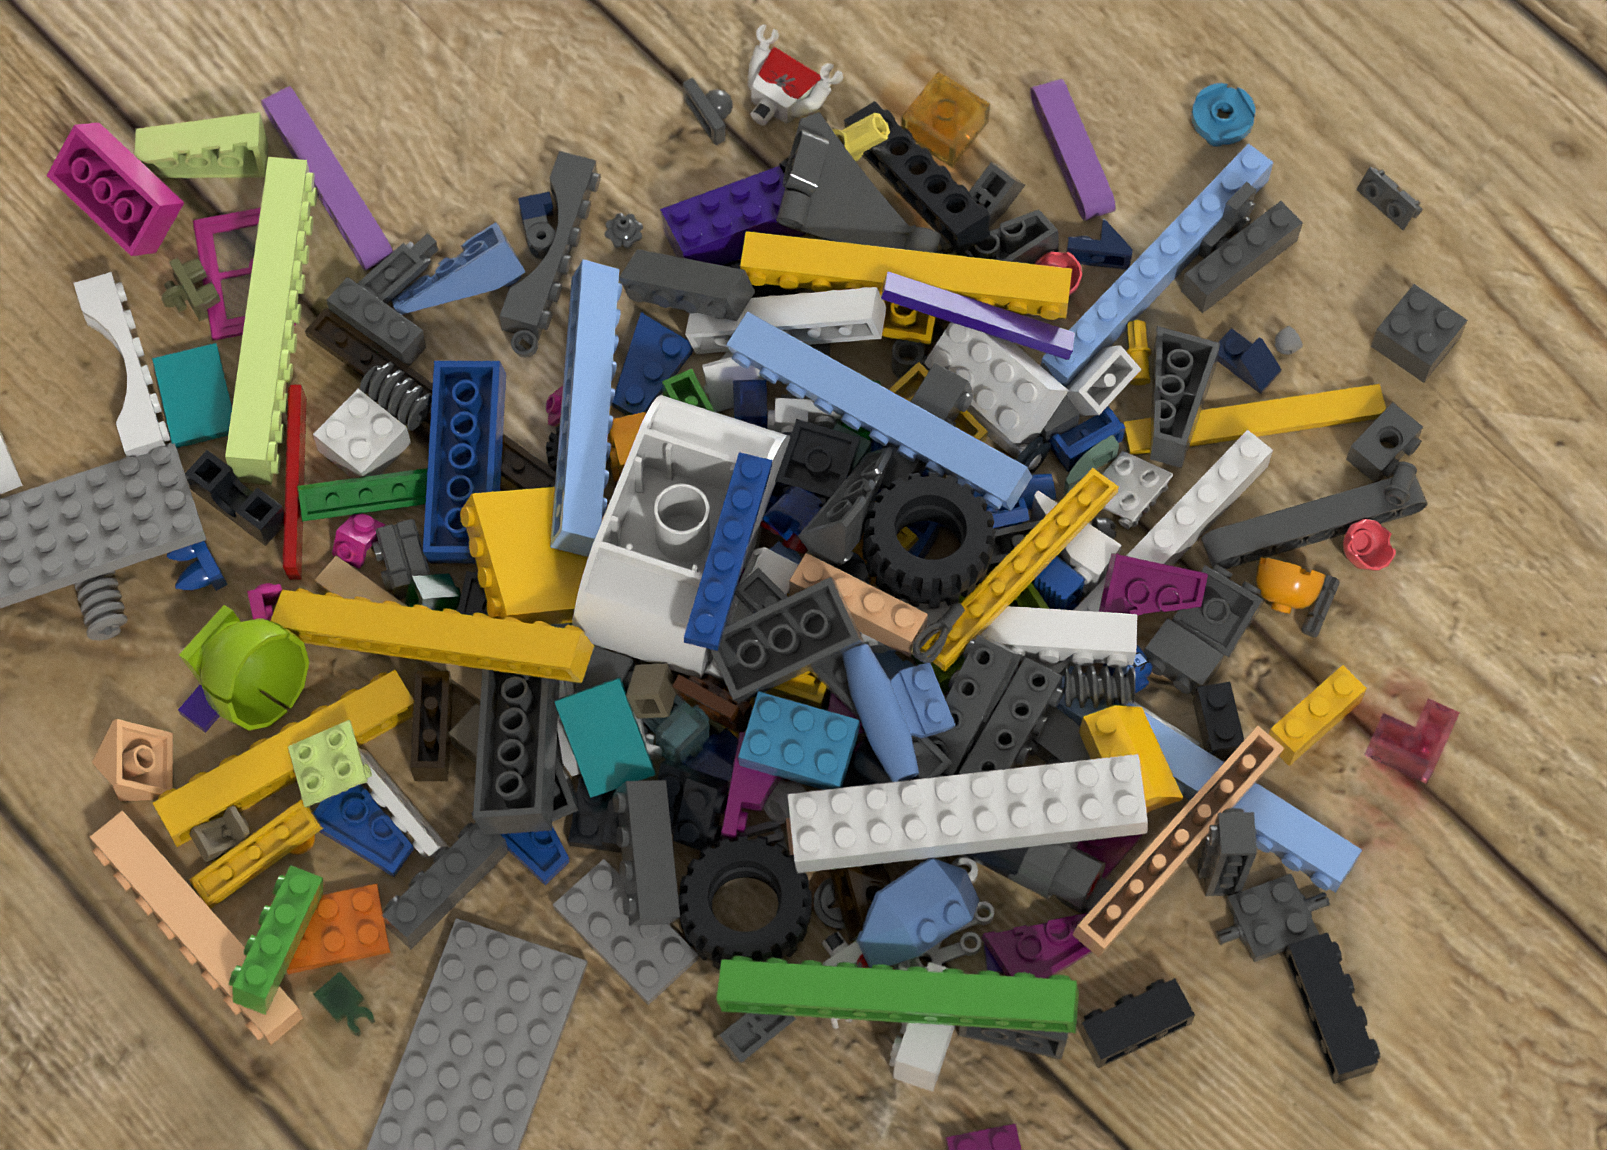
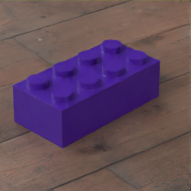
(715, 222)

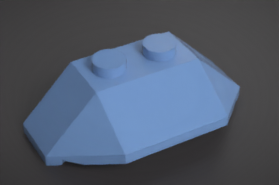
(917, 912)

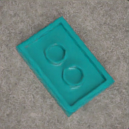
(194, 395)
(605, 736)

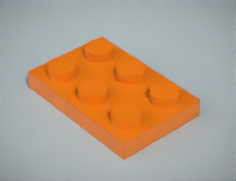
(342, 930)

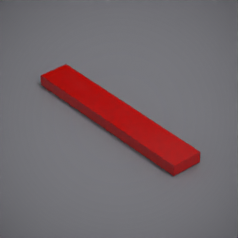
(294, 477)

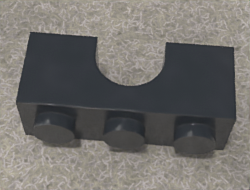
(248, 509)

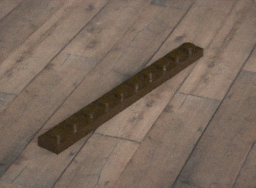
(362, 354)

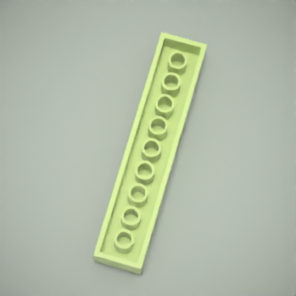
(270, 321)

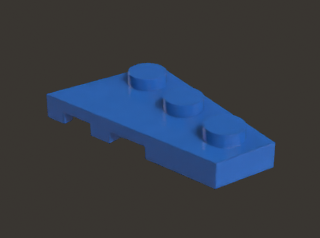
(651, 358)
(364, 829)
(539, 852)

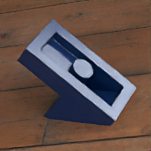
(1107, 252)
(1248, 361)

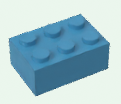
(798, 742)

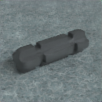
(1320, 607)

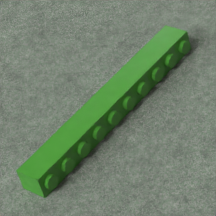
(898, 994)

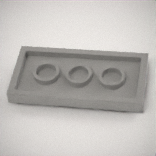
(642, 955)

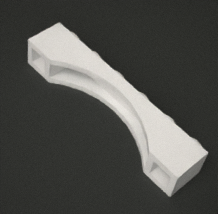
(103, 311)

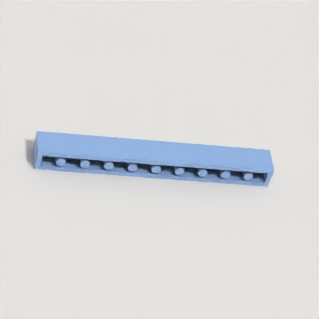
(1157, 265)
(586, 408)
(878, 411)
(1279, 826)

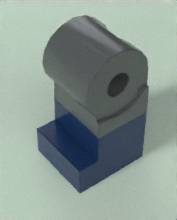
(534, 214)

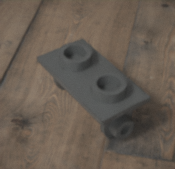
(1384, 195)

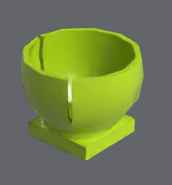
(240, 660)

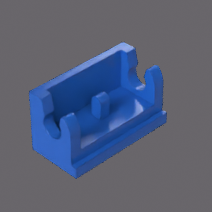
(1079, 440)

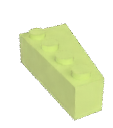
(205, 148)

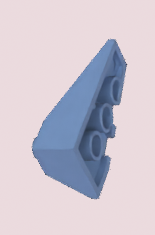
(482, 267)

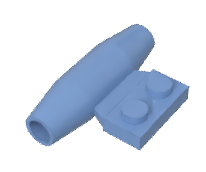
(895, 709)

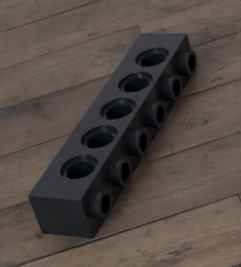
(925, 184)

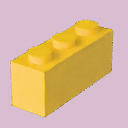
(1317, 714)

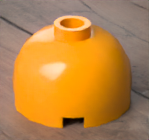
(1287, 584)

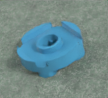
(1219, 130)

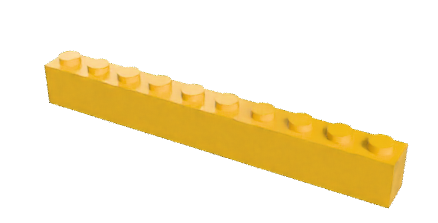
(846, 266)
(435, 635)

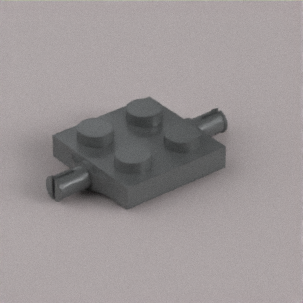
(1271, 917)

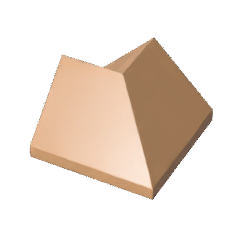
(136, 760)

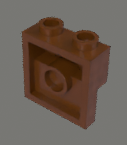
(714, 701)

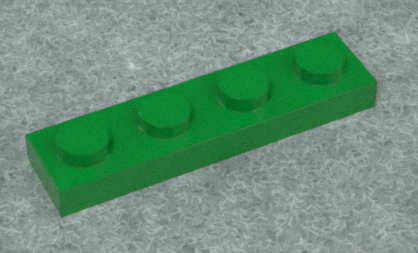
(362, 494)

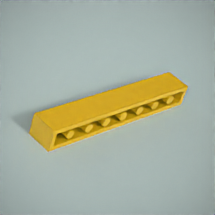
(268, 763)

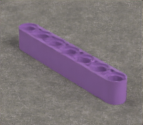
(332, 183)

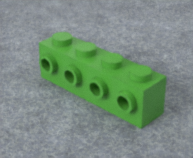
(277, 939)

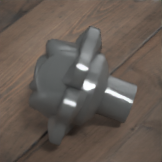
(623, 230)

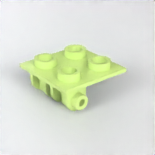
(328, 763)

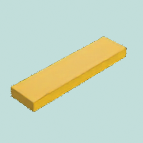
(255, 854)

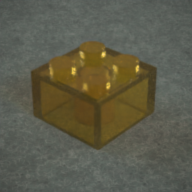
(946, 118)

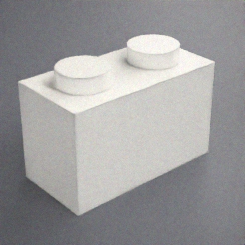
(1102, 380)

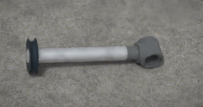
(1030, 454)

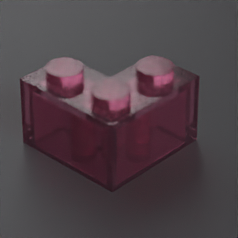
(1413, 748)

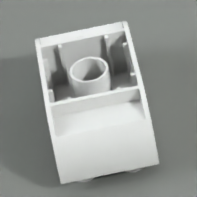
(661, 531)

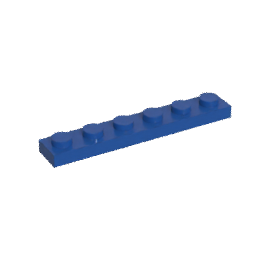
(728, 551)

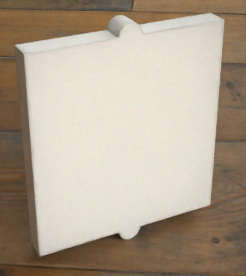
(719, 381)

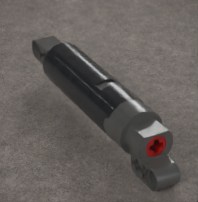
(1043, 869)

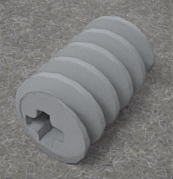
(101, 606)

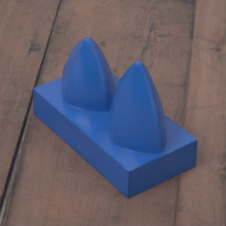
(201, 572)

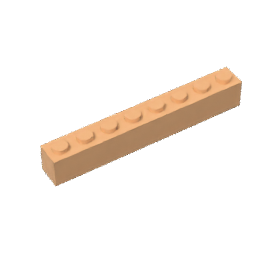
(1177, 842)
(187, 919)

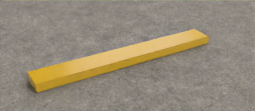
(1271, 417)
(1025, 563)

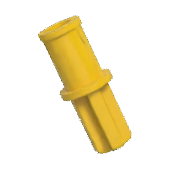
(1139, 350)

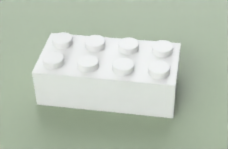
(1004, 380)

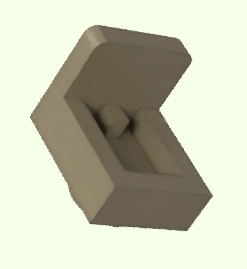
(220, 835)

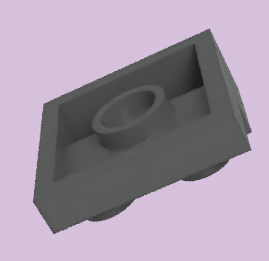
(1224, 611)

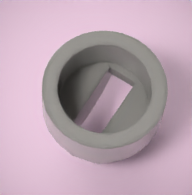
(1288, 341)

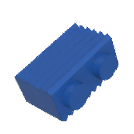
(1060, 585)

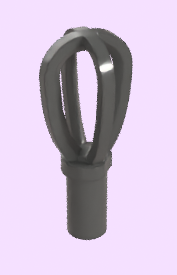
(943, 625)

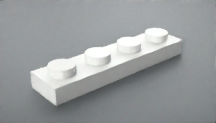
(405, 814)

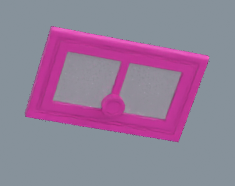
(227, 255)

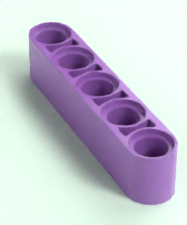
(1072, 149)

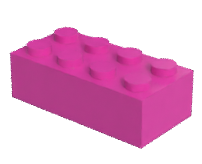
(115, 189)

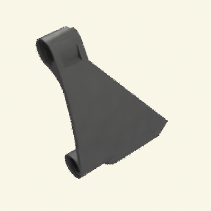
(836, 200)

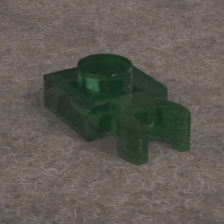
(342, 1001)

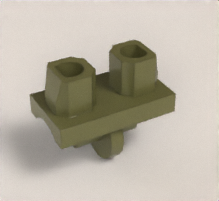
(186, 275)

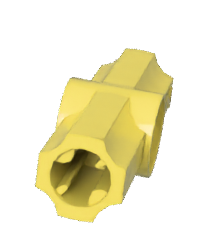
(863, 135)

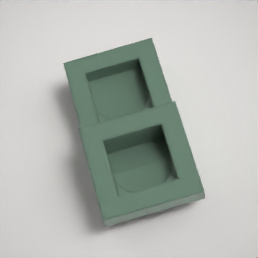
(1096, 457)

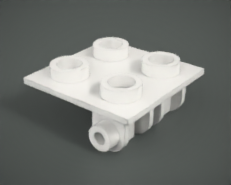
(1138, 485)

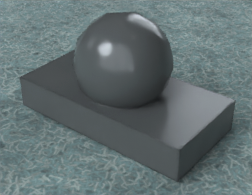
(708, 109)

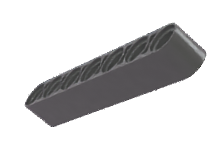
(1306, 524)

